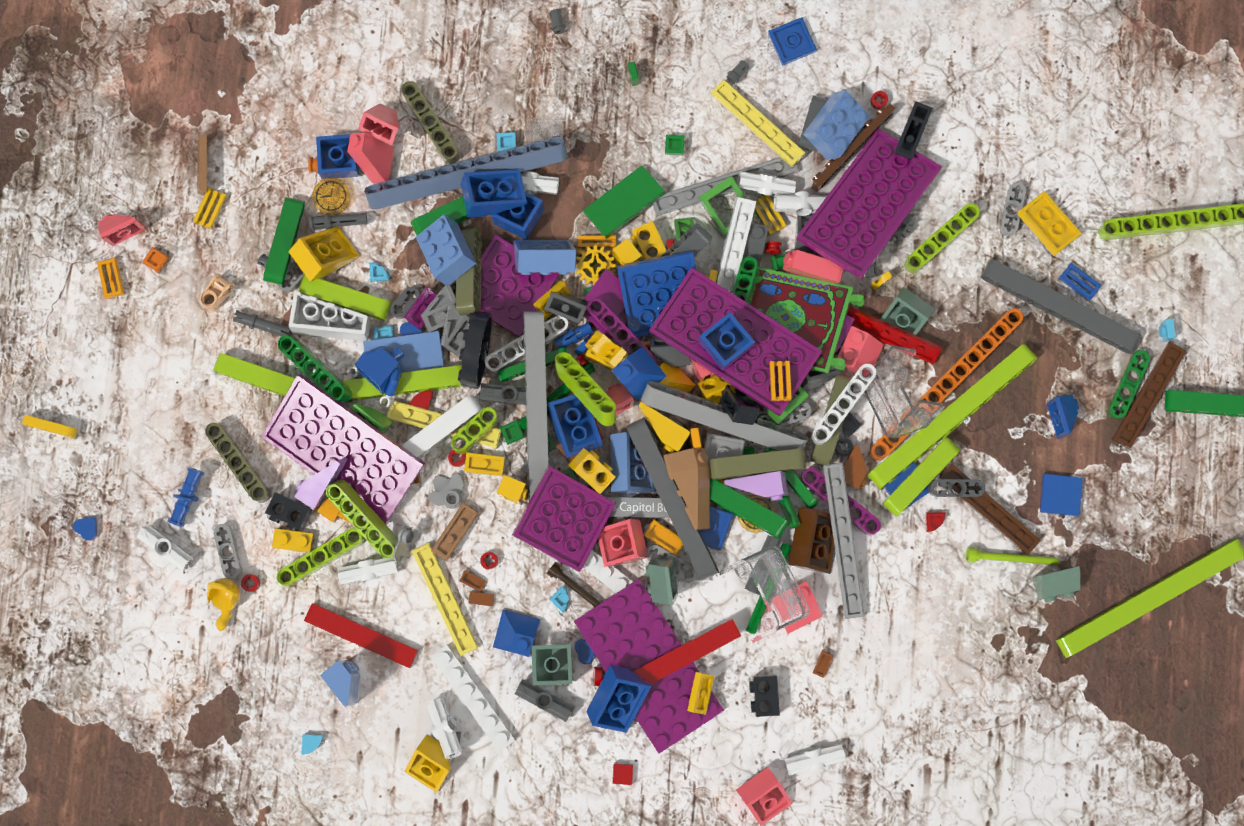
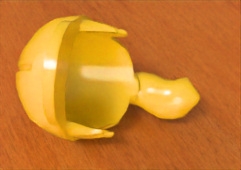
(224, 596)

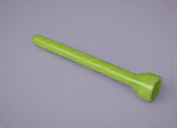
(974, 554)

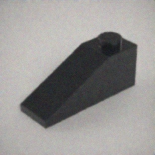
(913, 130)

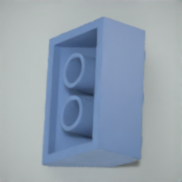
(544, 256)
(628, 466)
(343, 681)

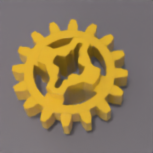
(586, 265)

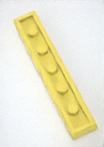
(758, 123)
(422, 418)
(445, 599)

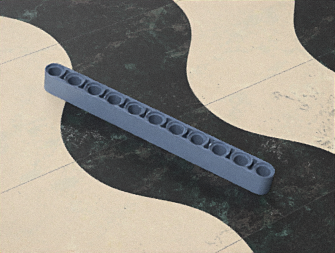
(450, 176)

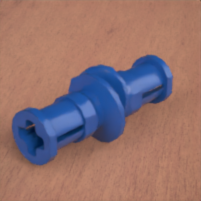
(185, 497)

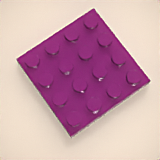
(506, 290)
(563, 519)

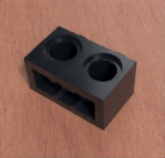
(739, 406)
(290, 507)
(770, 695)

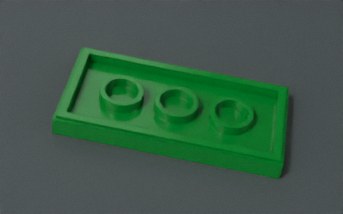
(624, 201)

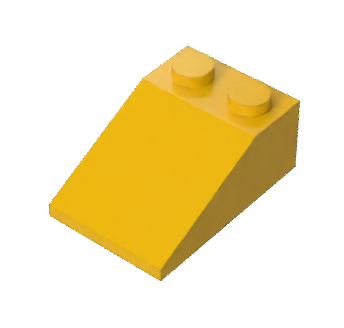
(323, 253)
(668, 433)

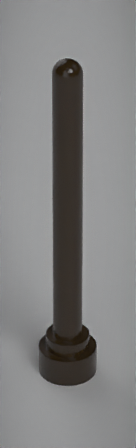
(556, 572)

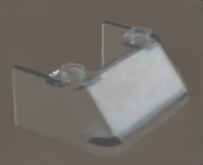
(890, 399)
(776, 588)

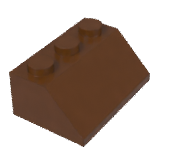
(813, 542)

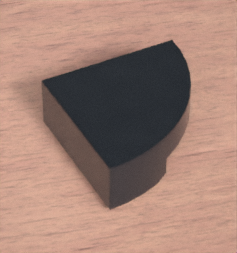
(850, 425)

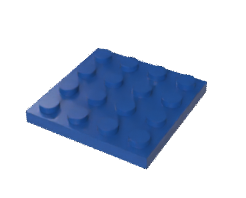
(649, 287)

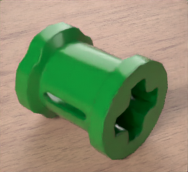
(777, 261)

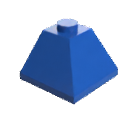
(637, 372)
(1063, 414)
(516, 633)

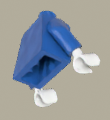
(381, 371)

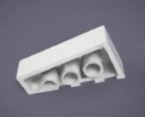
(326, 320)

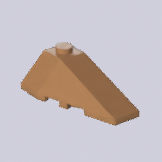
(692, 476)

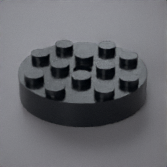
(476, 349)

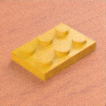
(1049, 223)

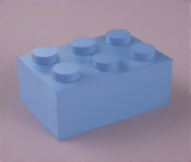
(836, 125)
(445, 250)

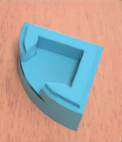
(378, 273)
(560, 599)
(310, 743)

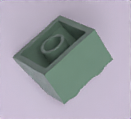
(908, 312)
(662, 581)
(1057, 583)
(552, 664)

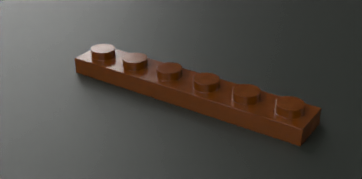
(870, 128)
(1149, 395)
(994, 513)

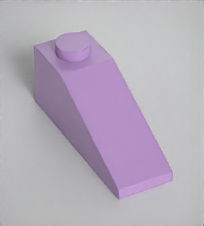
(767, 485)
(313, 490)

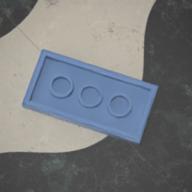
(420, 350)

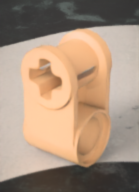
(217, 291)

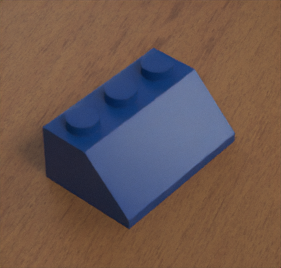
(617, 699)

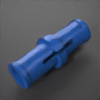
(562, 341)

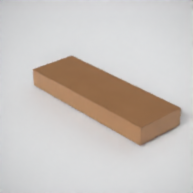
(202, 164)
(454, 531)

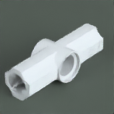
(534, 183)
(766, 183)
(801, 203)
(155, 541)
(367, 570)
(444, 728)
(814, 759)

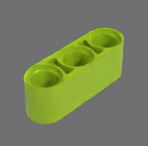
(478, 422)

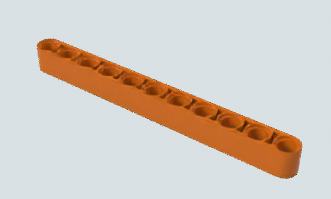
(955, 379)

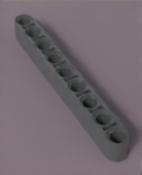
(1060, 306)
(675, 506)

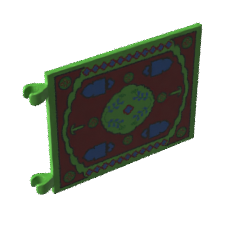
(806, 308)

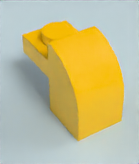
(605, 349)

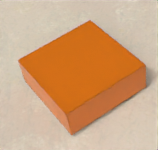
(155, 260)

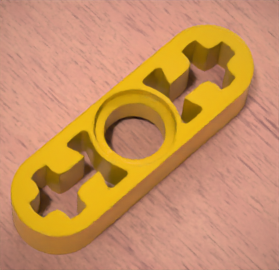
(49, 426)

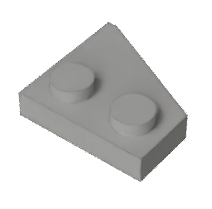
(435, 314)
(453, 330)

